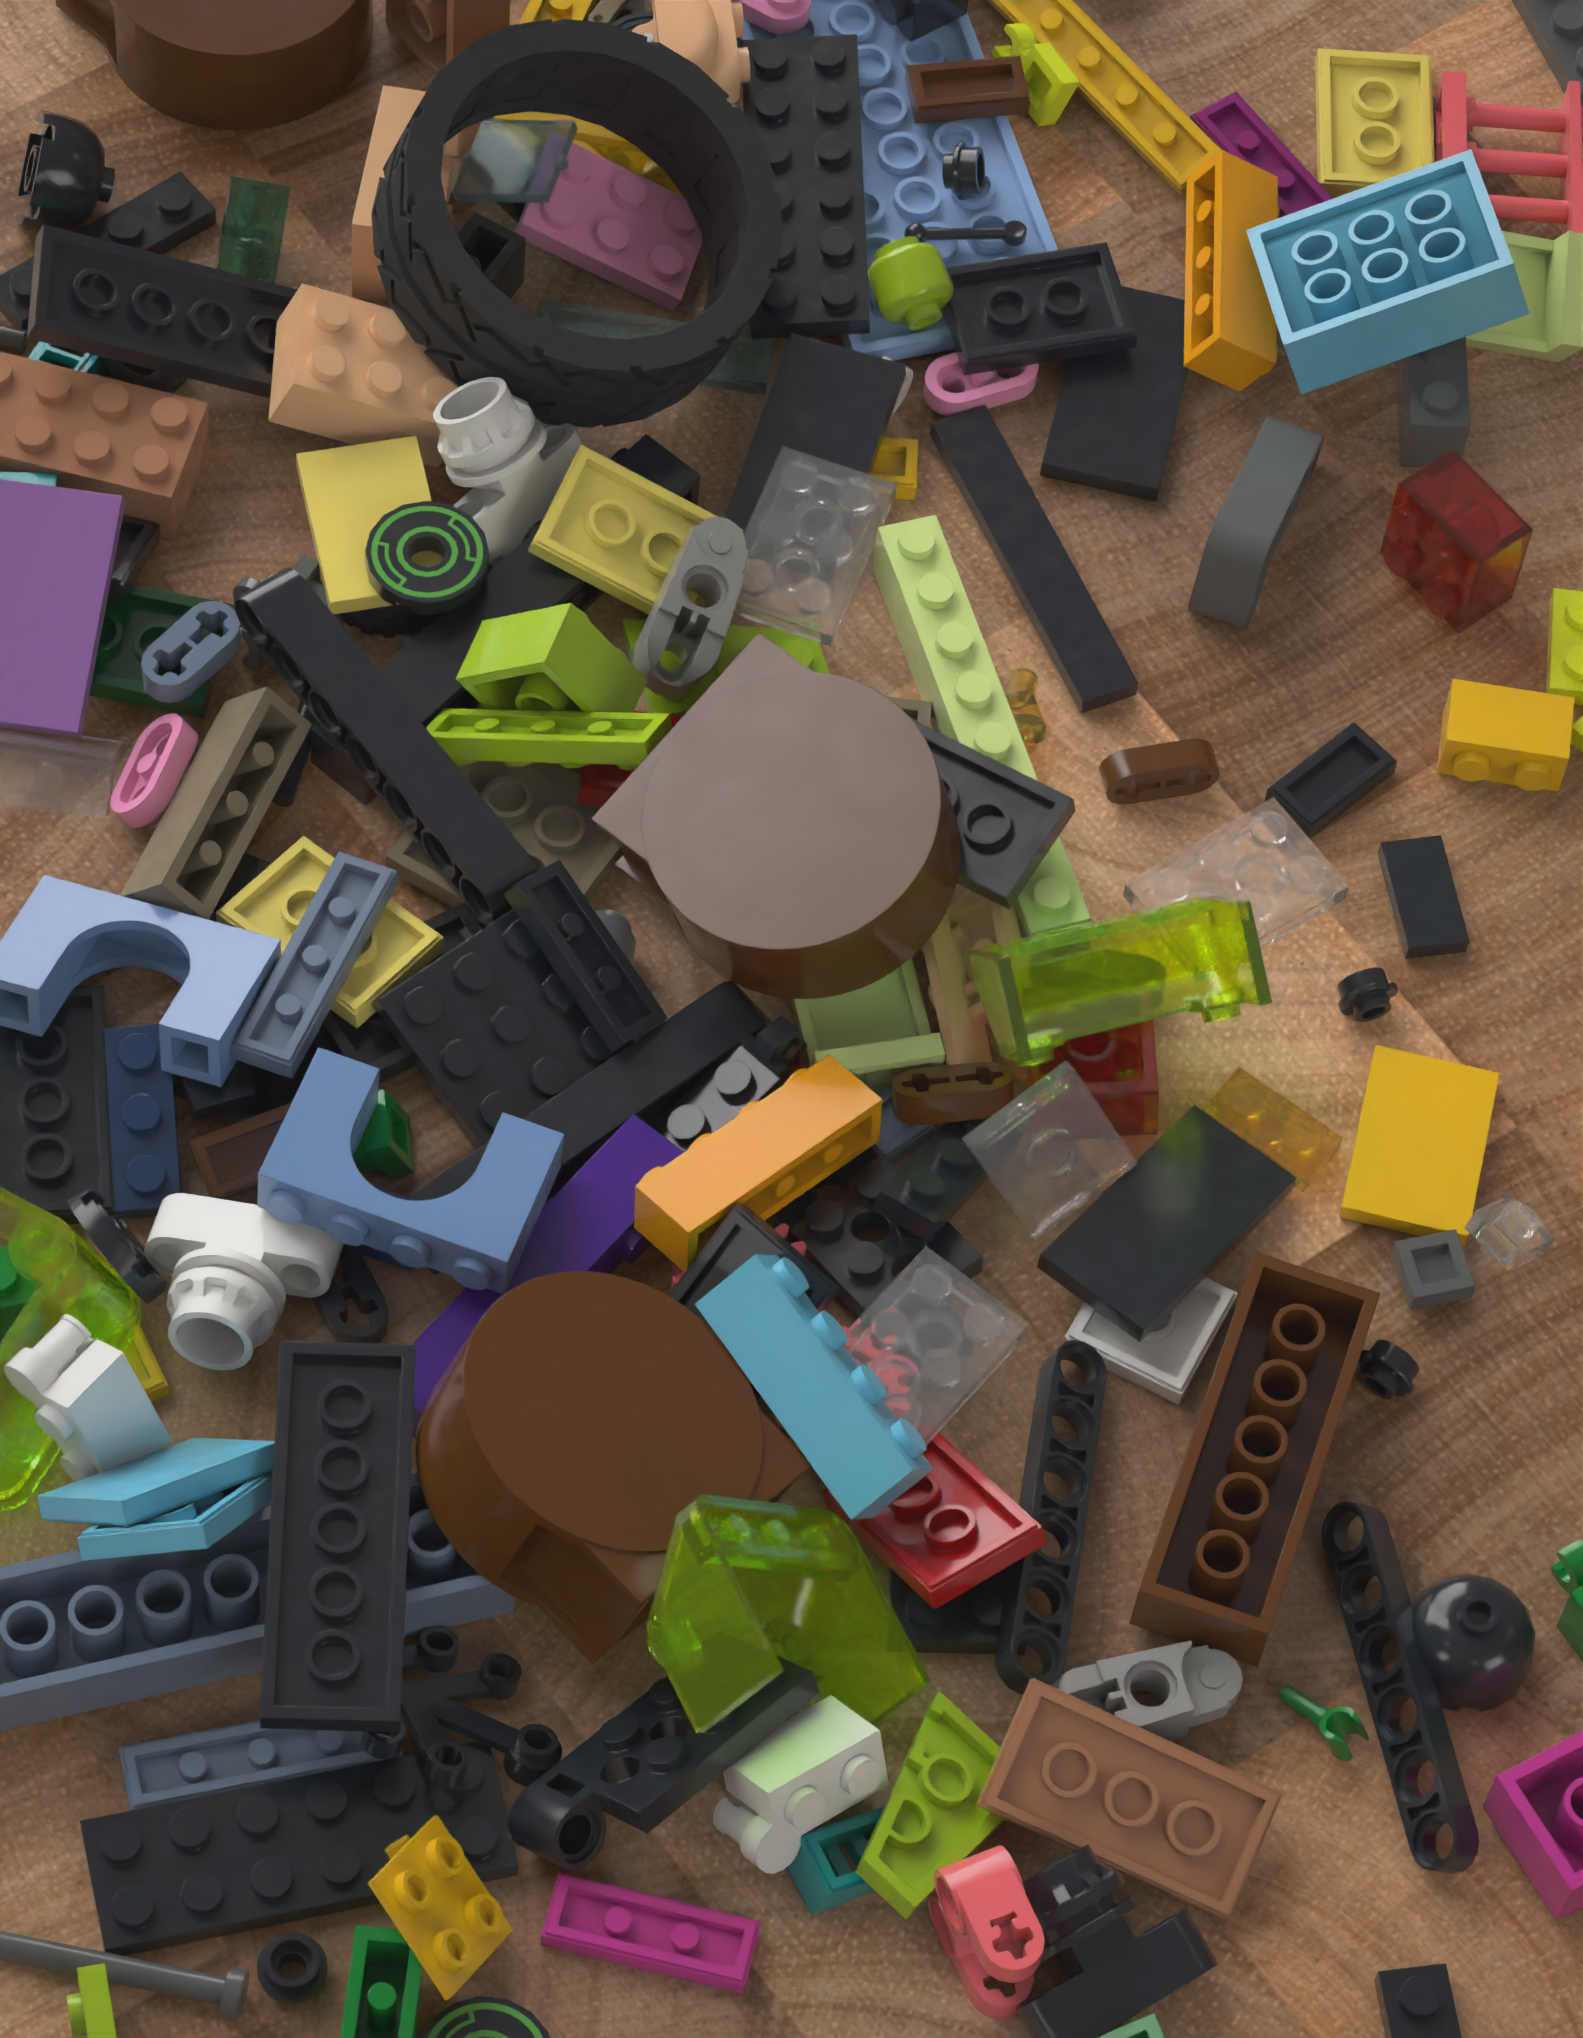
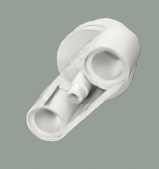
(505, 456)
(233, 1274)

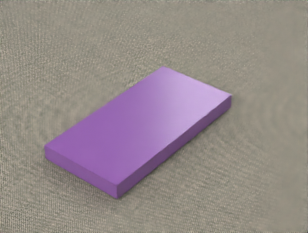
(53, 601)

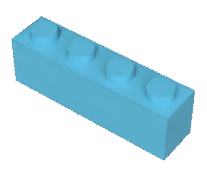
(815, 1385)

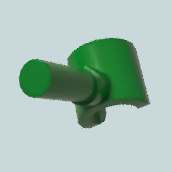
(1332, 1723)

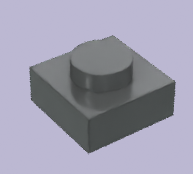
(1433, 1269)

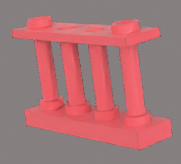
(1458, 114)

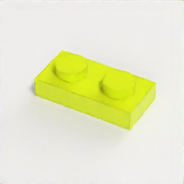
(1565, 644)

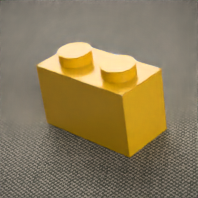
(1505, 735)

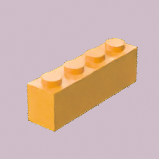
(1227, 309)
(758, 1158)

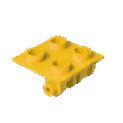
(440, 1905)

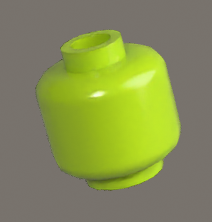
(910, 282)

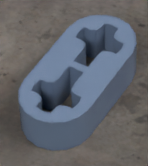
(185, 646)

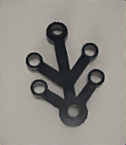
(434, 1703)

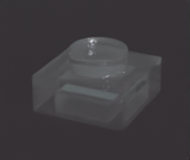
(1510, 1232)

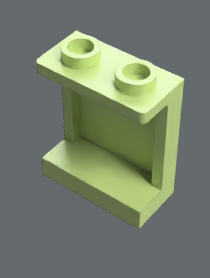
(1553, 292)
(872, 1029)

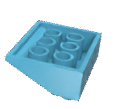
(1387, 272)

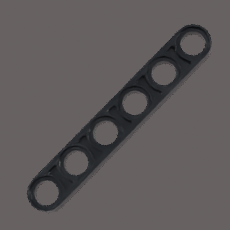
(1059, 1517)
(1389, 1690)

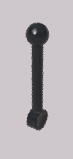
(1012, 233)

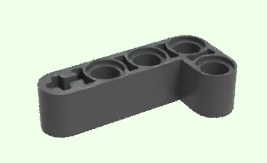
(1254, 522)

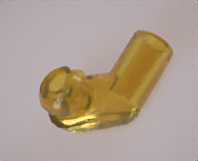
(1021, 698)

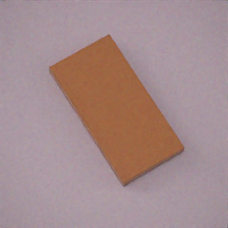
(1131, 1798)

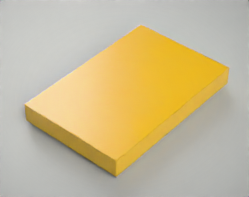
(1419, 1144)

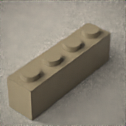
(219, 804)

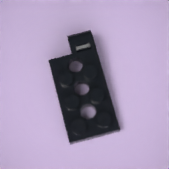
(858, 1266)
(661, 1755)

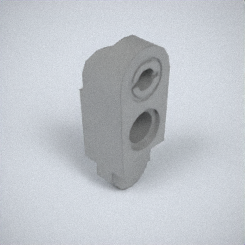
(713, 567)
(1189, 1681)

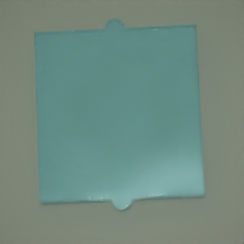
(515, 161)

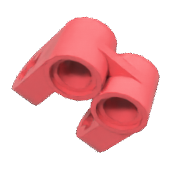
(980, 1924)

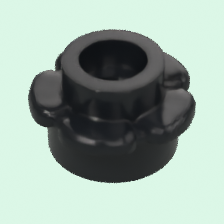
(964, 170)
(1366, 994)
(1387, 1370)

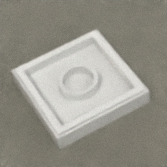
(1171, 1352)

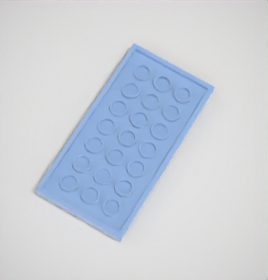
(907, 159)

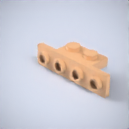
(952, 990)

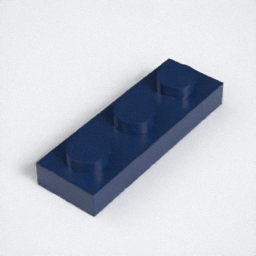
(141, 1121)

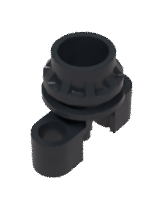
(1105, 1964)

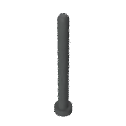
(226, 1991)

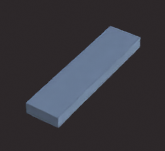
(314, 965)
(232, 1760)

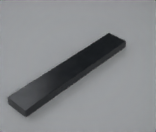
(1033, 559)

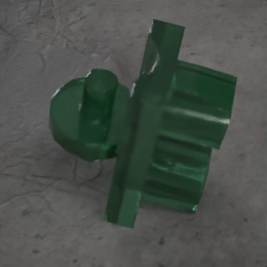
(253, 228)

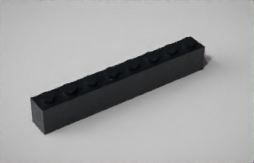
(430, 659)

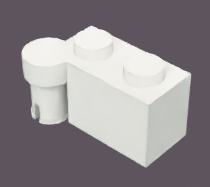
(87, 1400)
(799, 1780)

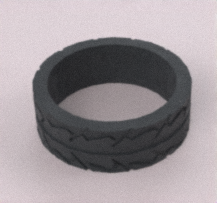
(661, 108)

